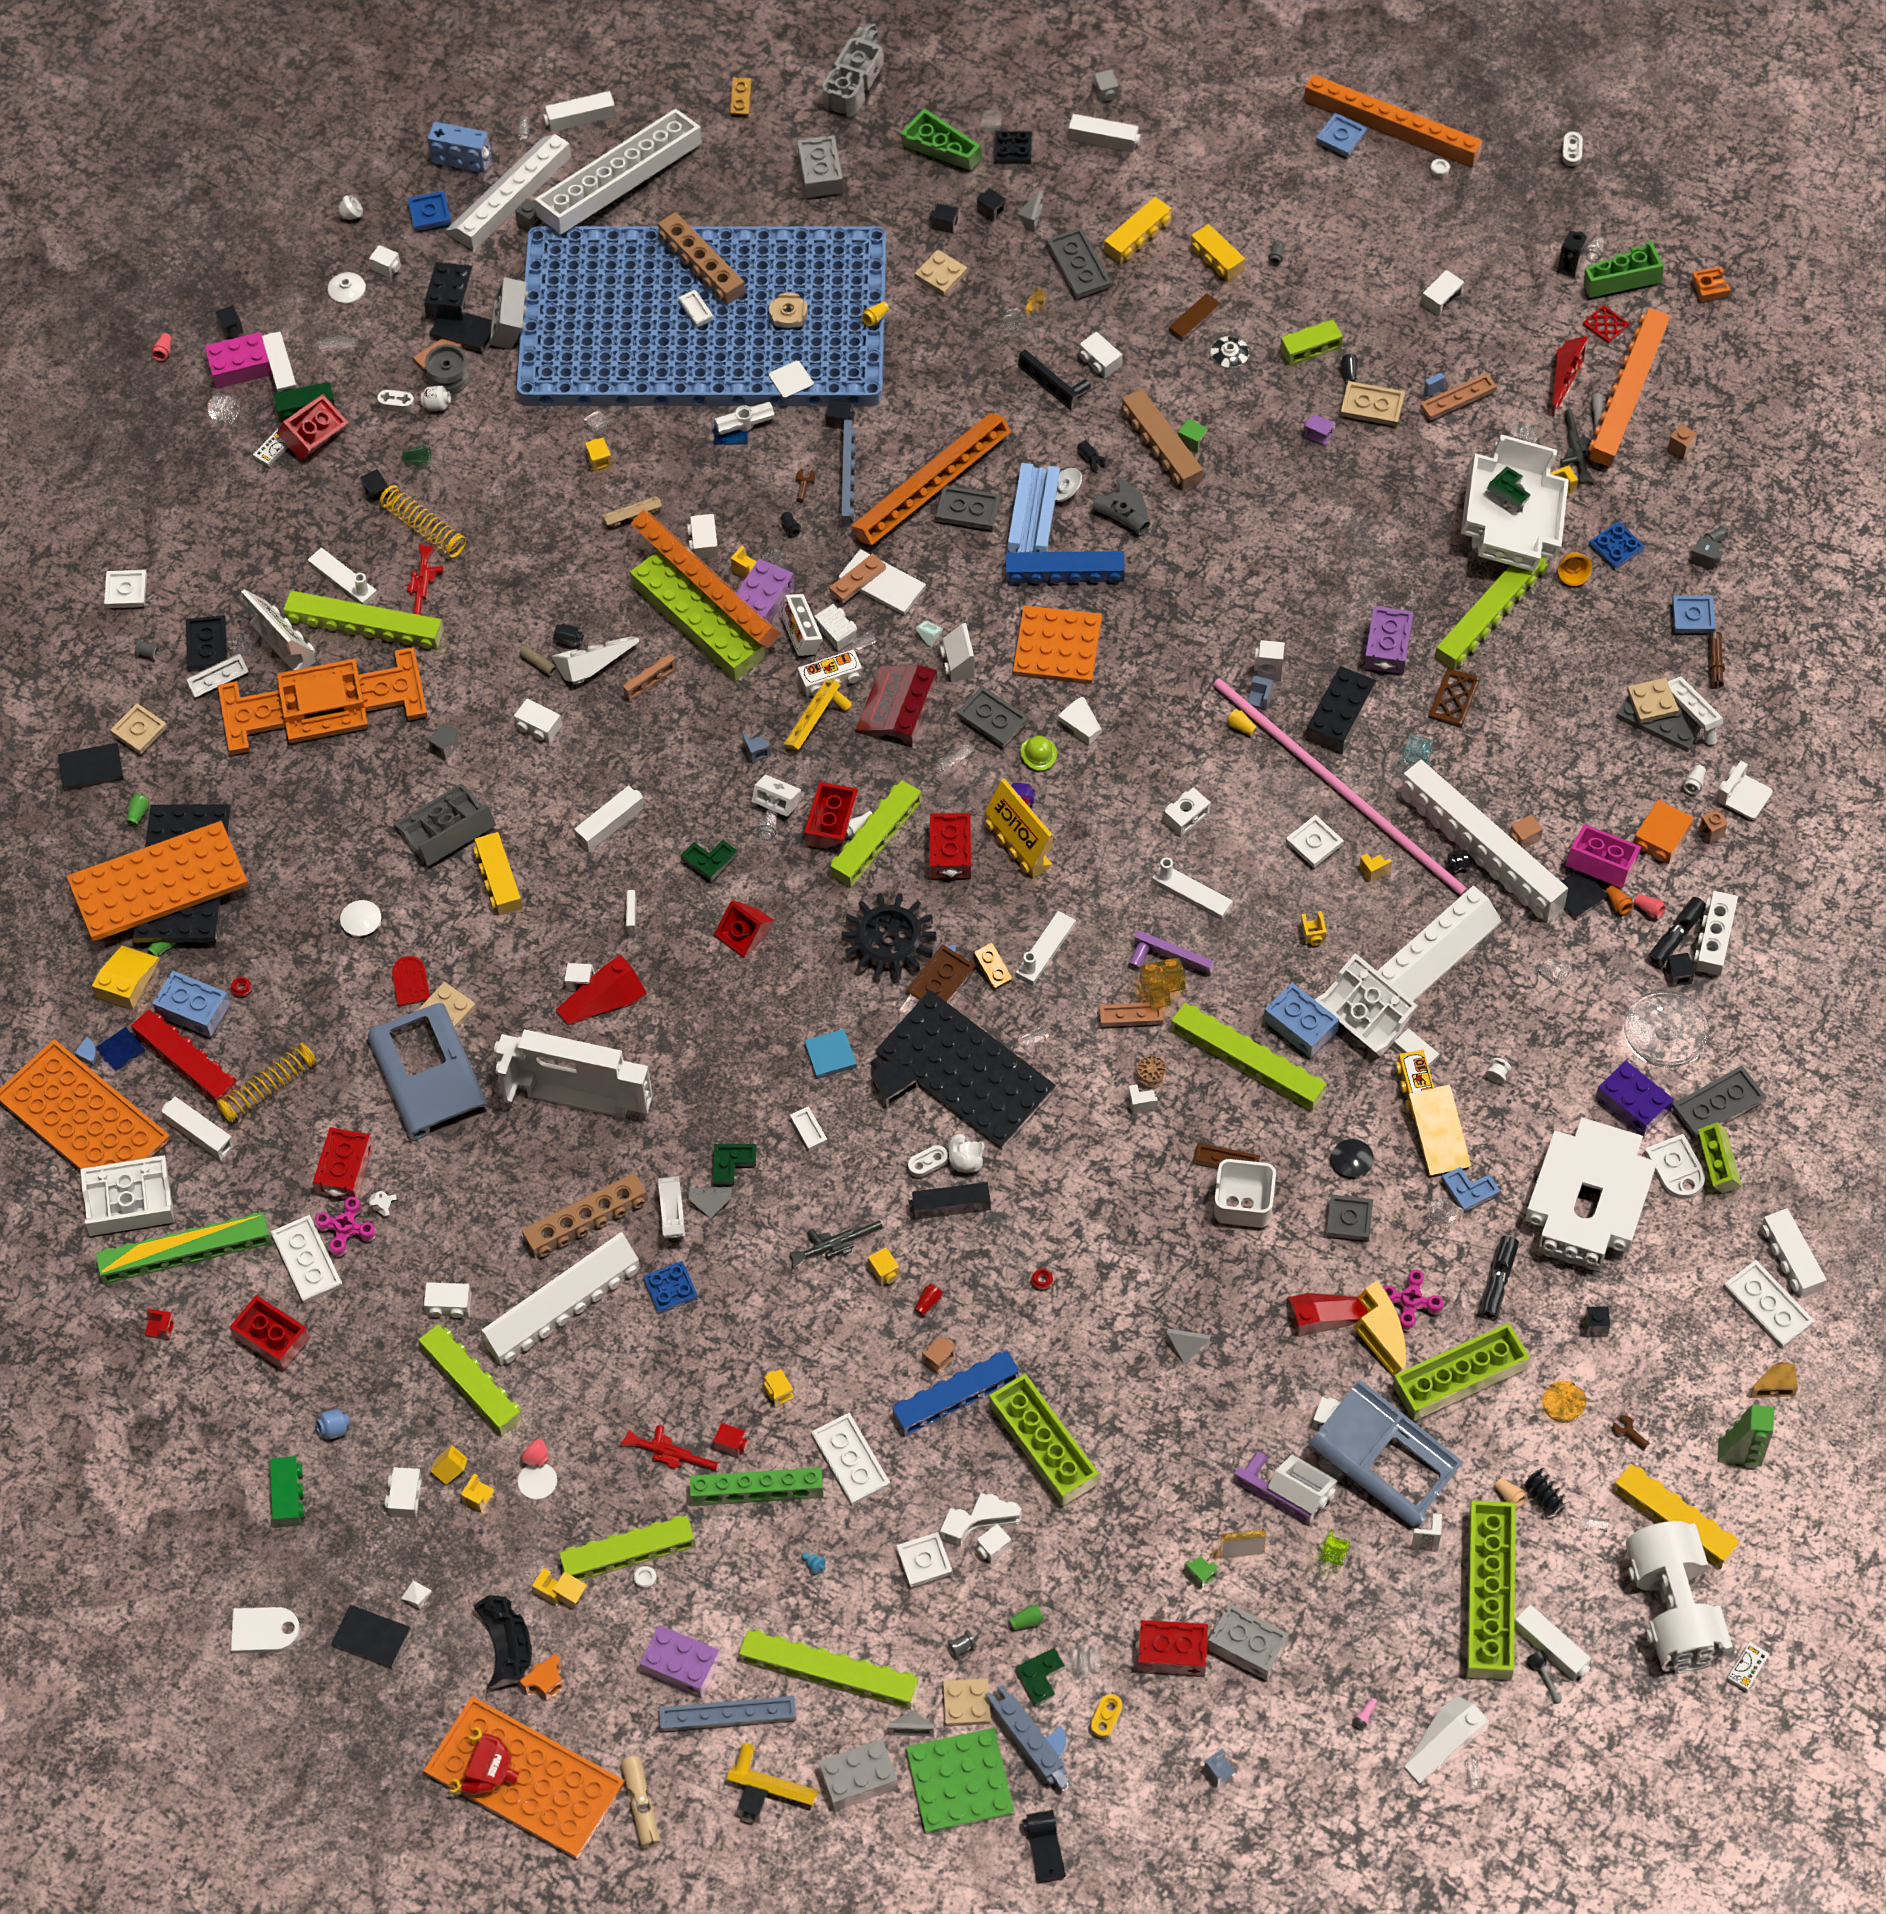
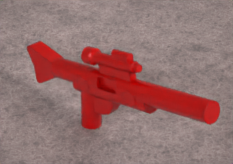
(426, 575)
(671, 1454)

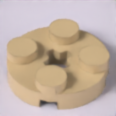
(788, 319)

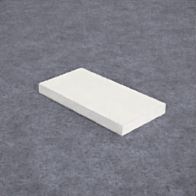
(891, 587)
(306, 1259)
(1768, 1304)
(850, 1458)

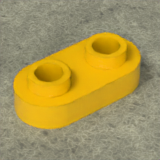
(1106, 1717)

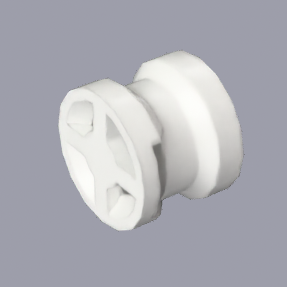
(1498, 1070)

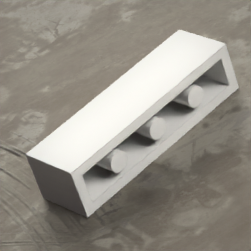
(1793, 1253)

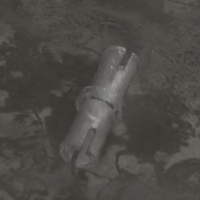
(337, 342)
(955, 756)

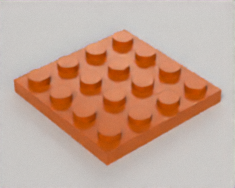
(1057, 644)

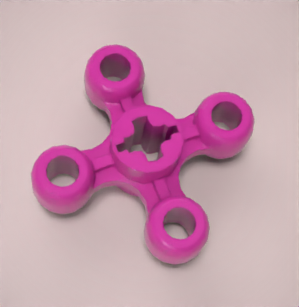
(345, 1226)
(1420, 1301)

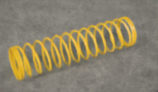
(396, 497)
(223, 1106)

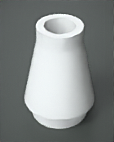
(1694, 781)

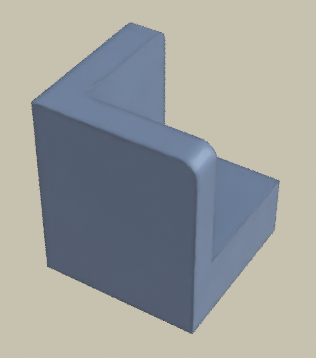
(1260, 692)
(756, 748)
(1219, 1768)

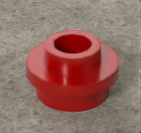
(241, 981)
(1042, 1273)

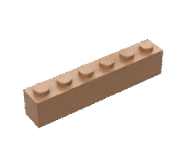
(1162, 439)

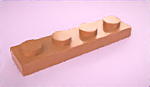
(1458, 396)

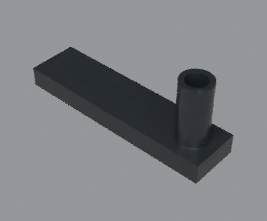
(1051, 382)

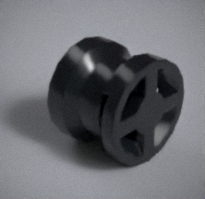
(1458, 861)

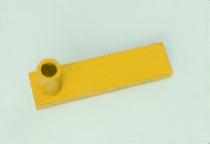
(827, 692)
(742, 1774)

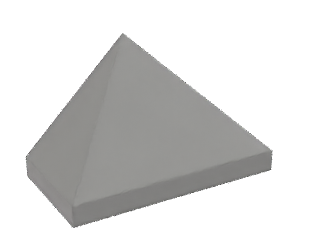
(1031, 211)
(710, 1199)
(1187, 1344)
(911, 1725)

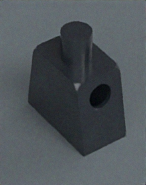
(1573, 245)
(892, 1080)

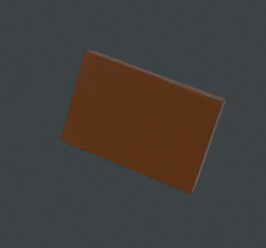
(942, 975)

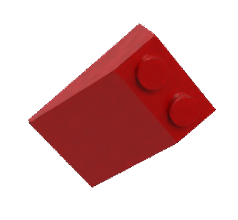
(311, 427)

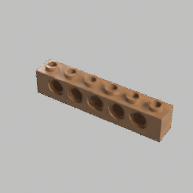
(701, 258)
(590, 1205)

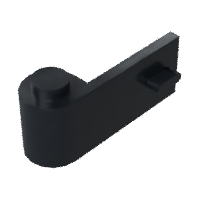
(1045, 1844)

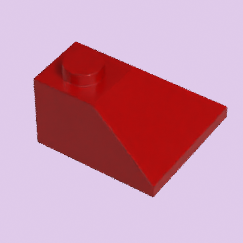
(743, 927)

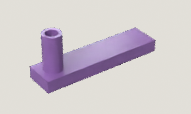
(1148, 942)
(1248, 1480)

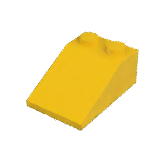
(124, 977)

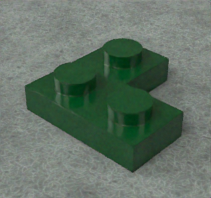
(1506, 487)
(711, 863)
(727, 1157)
(1035, 1672)

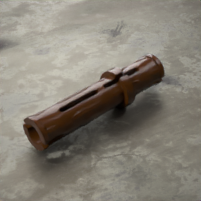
(1717, 666)

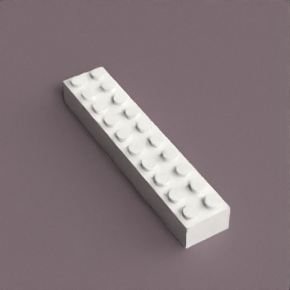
(618, 171)
(1484, 841)

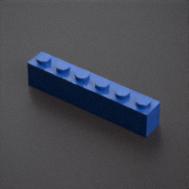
(1065, 567)
(955, 1393)

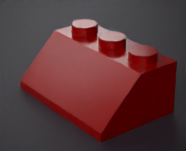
(830, 815)

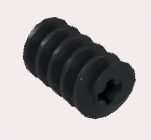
(1545, 1495)

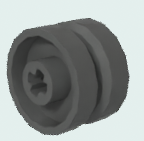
(447, 367)

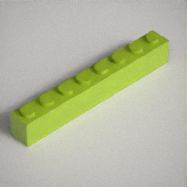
(1487, 613)
(363, 620)
(1248, 1056)
(829, 1669)

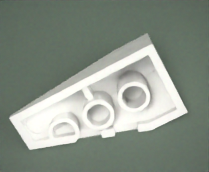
(582, 664)
(1449, 1733)

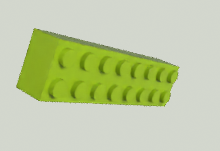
(697, 615)
(1491, 1590)

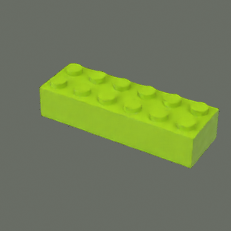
(1461, 1371)
(1044, 1439)

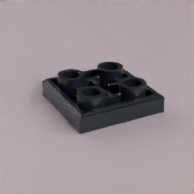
(1013, 147)

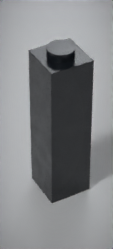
(950, 1200)

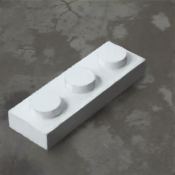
(216, 675)

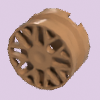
(1151, 1073)

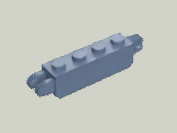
(1028, 1738)

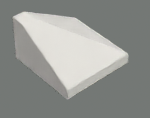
(416, 1595)

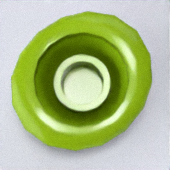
(1039, 753)

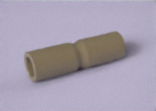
(540, 662)

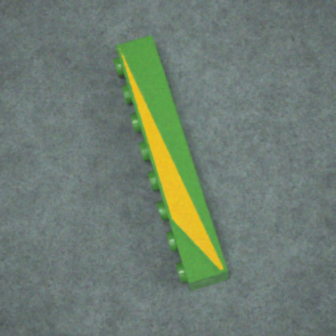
(183, 1248)

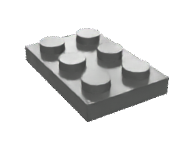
(968, 507)
(992, 716)

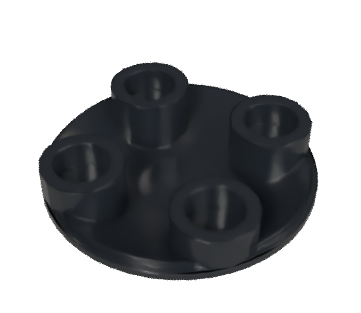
(1352, 1158)

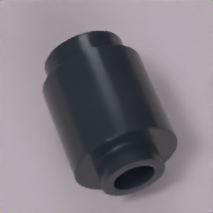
(568, 635)

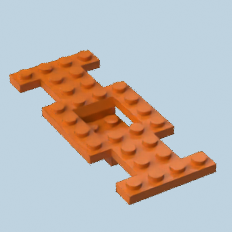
(321, 690)

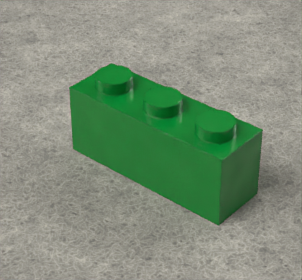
(287, 1491)

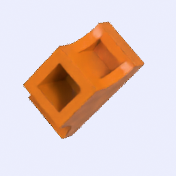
(544, 1678)

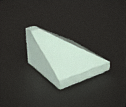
(929, 632)

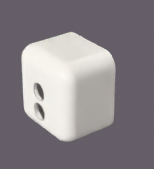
(1245, 1181)

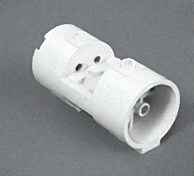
(1666, 1560)

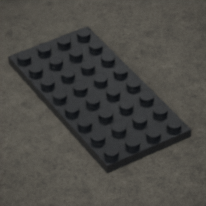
(199, 921)
(967, 1069)

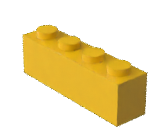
(1138, 230)
(498, 874)

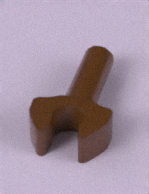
(804, 482)
(1629, 1431)

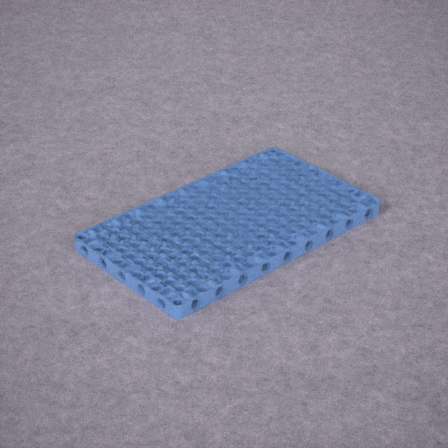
(614, 334)

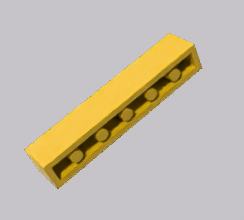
(1663, 1506)

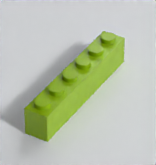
(875, 833)
(470, 1379)
(628, 1549)

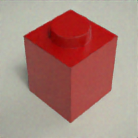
(730, 1440)

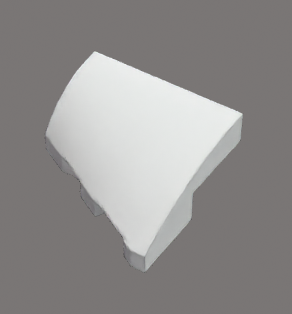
(1081, 720)

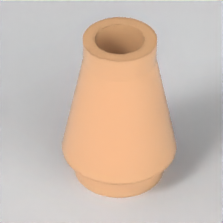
(1511, 1492)

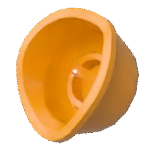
(1575, 568)

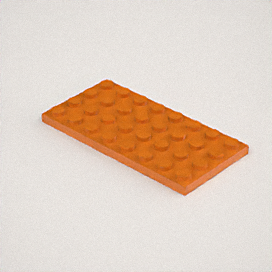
(157, 881)
(79, 1111)
(556, 1790)

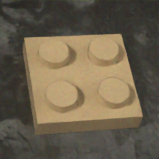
(941, 272)
(1652, 700)
(138, 728)
(457, 1004)
(966, 1702)

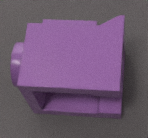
(1319, 429)

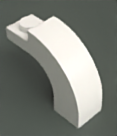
(671, 1207)

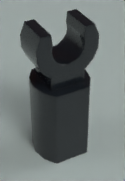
(1091, 455)

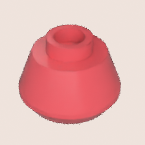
(535, 1453)

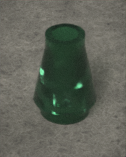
(419, 454)

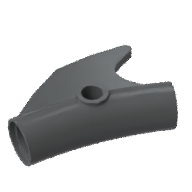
(1125, 506)

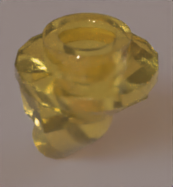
(1038, 296)

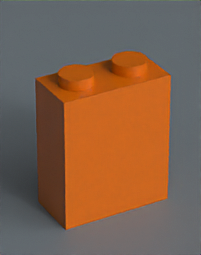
(1663, 831)

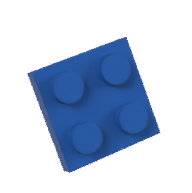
(429, 211)

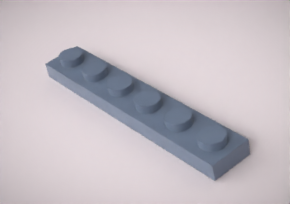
(848, 480)
(727, 1713)

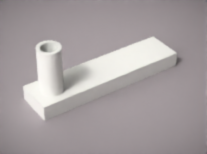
(349, 582)
(1697, 708)
(1191, 890)
(1045, 948)

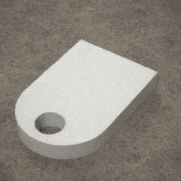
(1677, 1166)
(261, 1630)

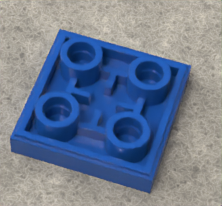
(1616, 545)
(670, 1287)

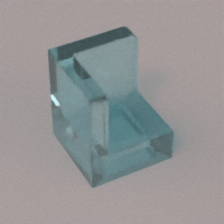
(1418, 749)

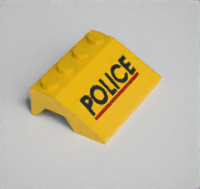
(1019, 830)

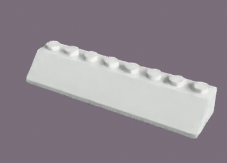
(510, 191)
(1442, 944)
(560, 1299)

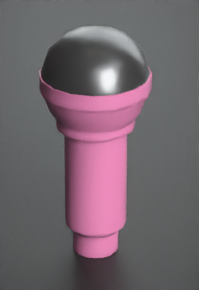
(1361, 1720)

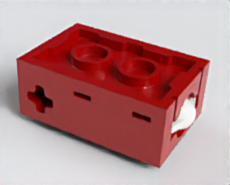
(950, 845)
(342, 1163)
(1172, 1647)

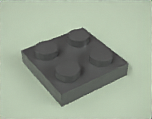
(1349, 1217)

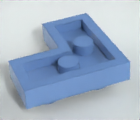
(1469, 1194)

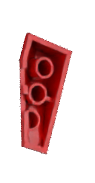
(1568, 364)
(608, 989)
(1324, 1312)

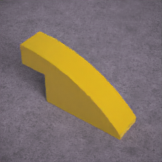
(1382, 1328)

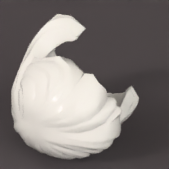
(965, 1156)

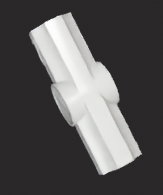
(744, 418)

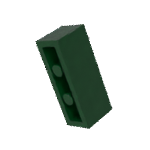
(293, 400)

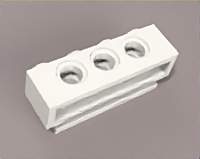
(1716, 934)

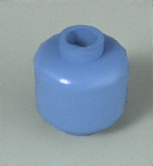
(332, 1424)

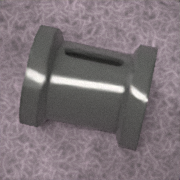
(147, 649)
(962, 1644)

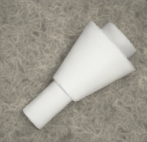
(856, 823)

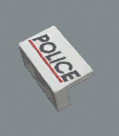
(1428, 1539)

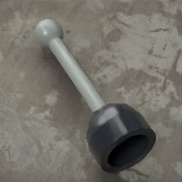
(1538, 1661)

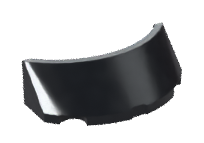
(509, 1639)

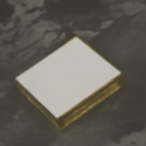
(1242, 1543)

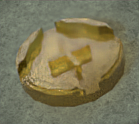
(1564, 1401)

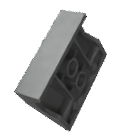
(445, 824)

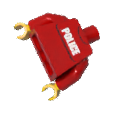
(486, 1766)

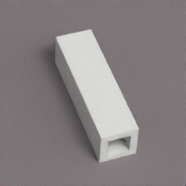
(579, 111)
(1104, 133)
(279, 362)
(609, 818)
(197, 1128)
(1553, 1642)

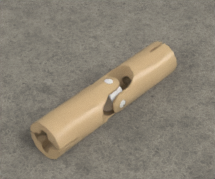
(637, 1788)

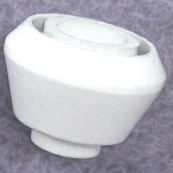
(350, 208)

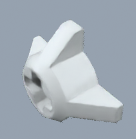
(381, 1201)

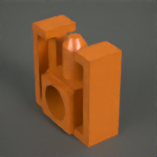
(1706, 285)

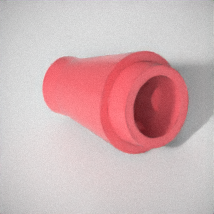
(161, 348)
(1653, 907)

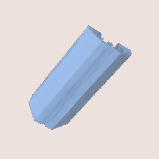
(1033, 509)

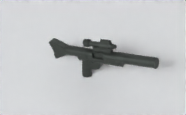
(1575, 453)
(838, 1243)

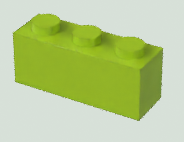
(1311, 342)
(1720, 1157)

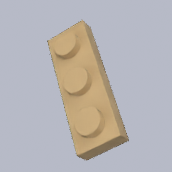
(631, 512)

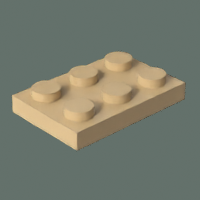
(1372, 403)

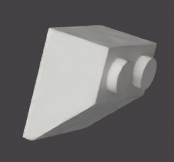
(958, 654)

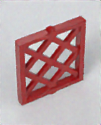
(1605, 316)

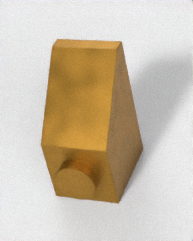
(1777, 1381)

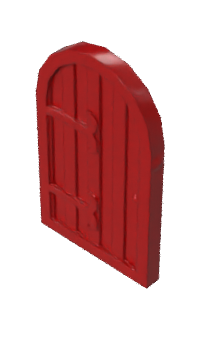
(410, 981)

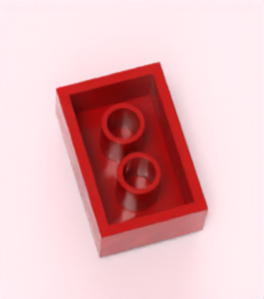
(269, 1332)

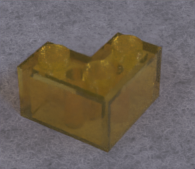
(1160, 979)

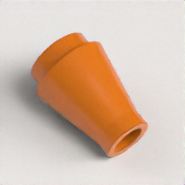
(1621, 902)

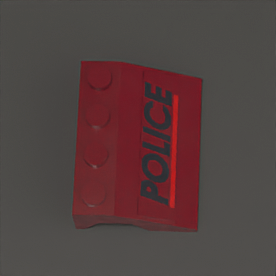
(898, 702)

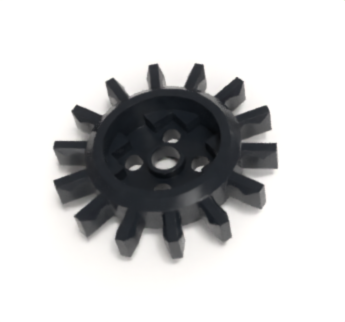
(897, 922)

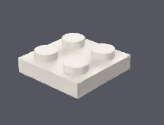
(125, 589)
(1314, 841)
(924, 1559)

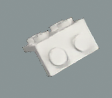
(1743, 793)

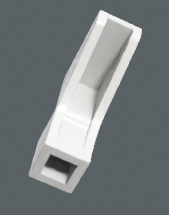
(986, 1513)

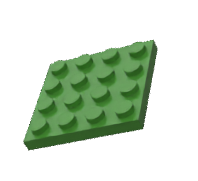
(960, 1780)

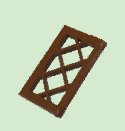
(1462, 678)

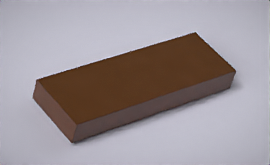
(1194, 316)
(1212, 1156)

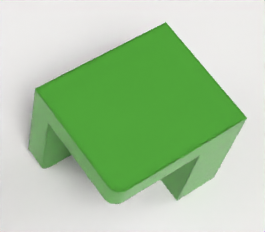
(1191, 434)
(1201, 1571)

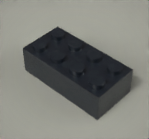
(1341, 709)

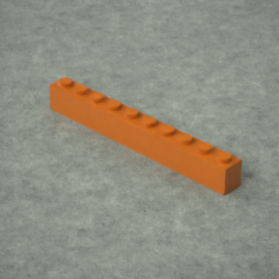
(1393, 120)
(1629, 387)
(930, 479)
(705, 578)

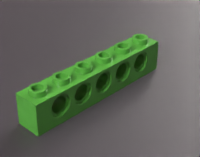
(756, 1486)

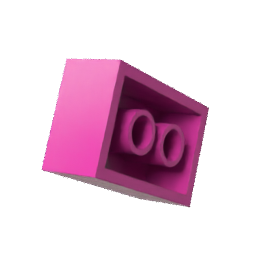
(238, 360)
(1603, 856)

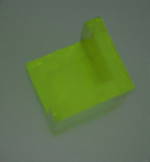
(1335, 1549)

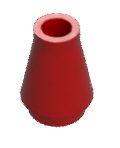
(929, 1298)

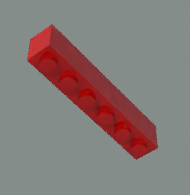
(184, 1057)

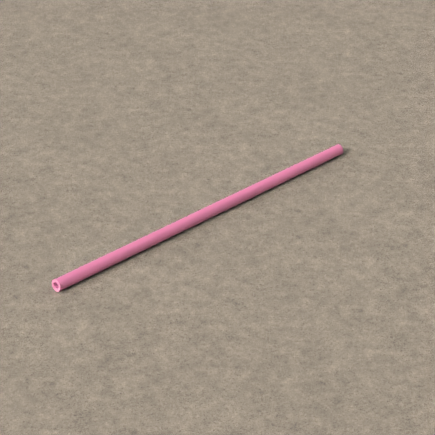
(1339, 786)

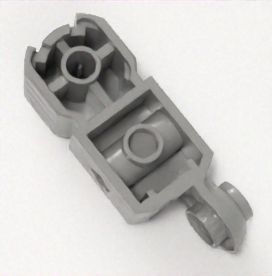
(853, 72)

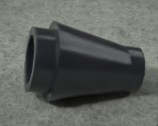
(1350, 367)

